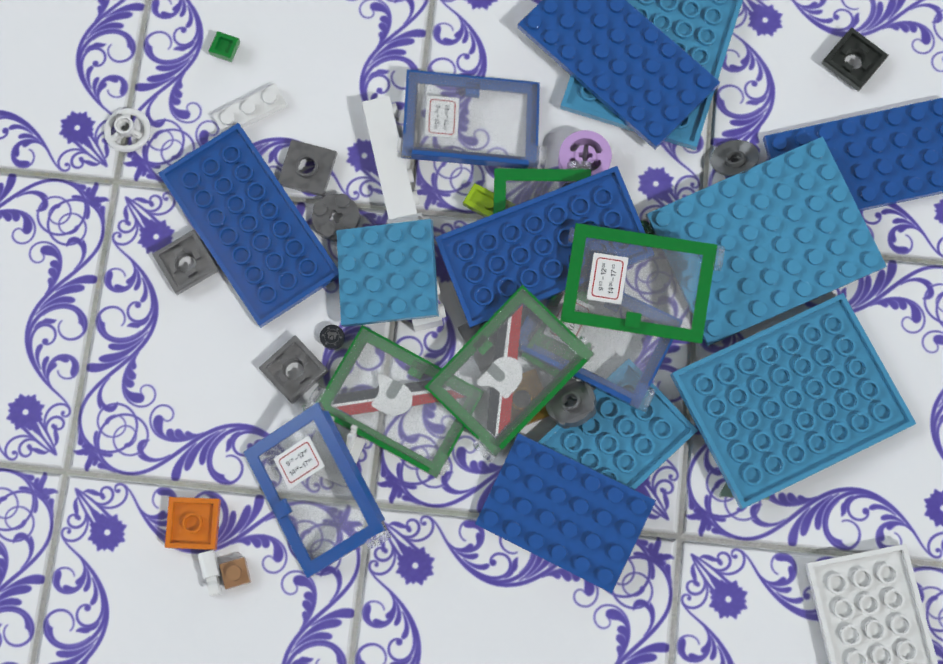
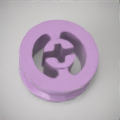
(593, 141)

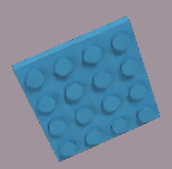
(387, 273)

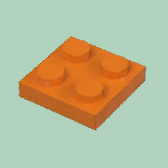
(192, 523)

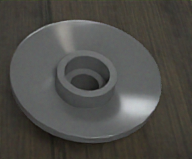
(734, 157)

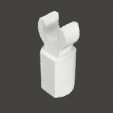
(210, 571)

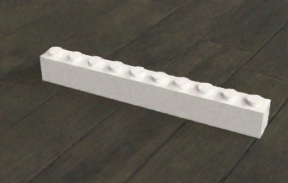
(395, 177)

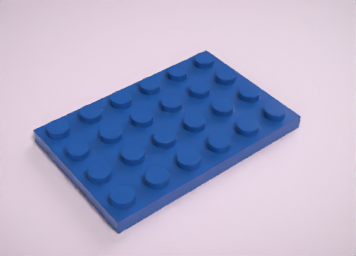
(565, 512)

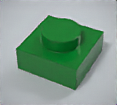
(224, 46)

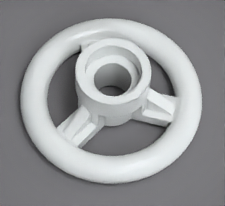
(123, 119)

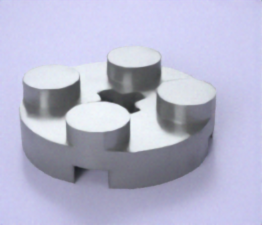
(334, 204)
(580, 412)

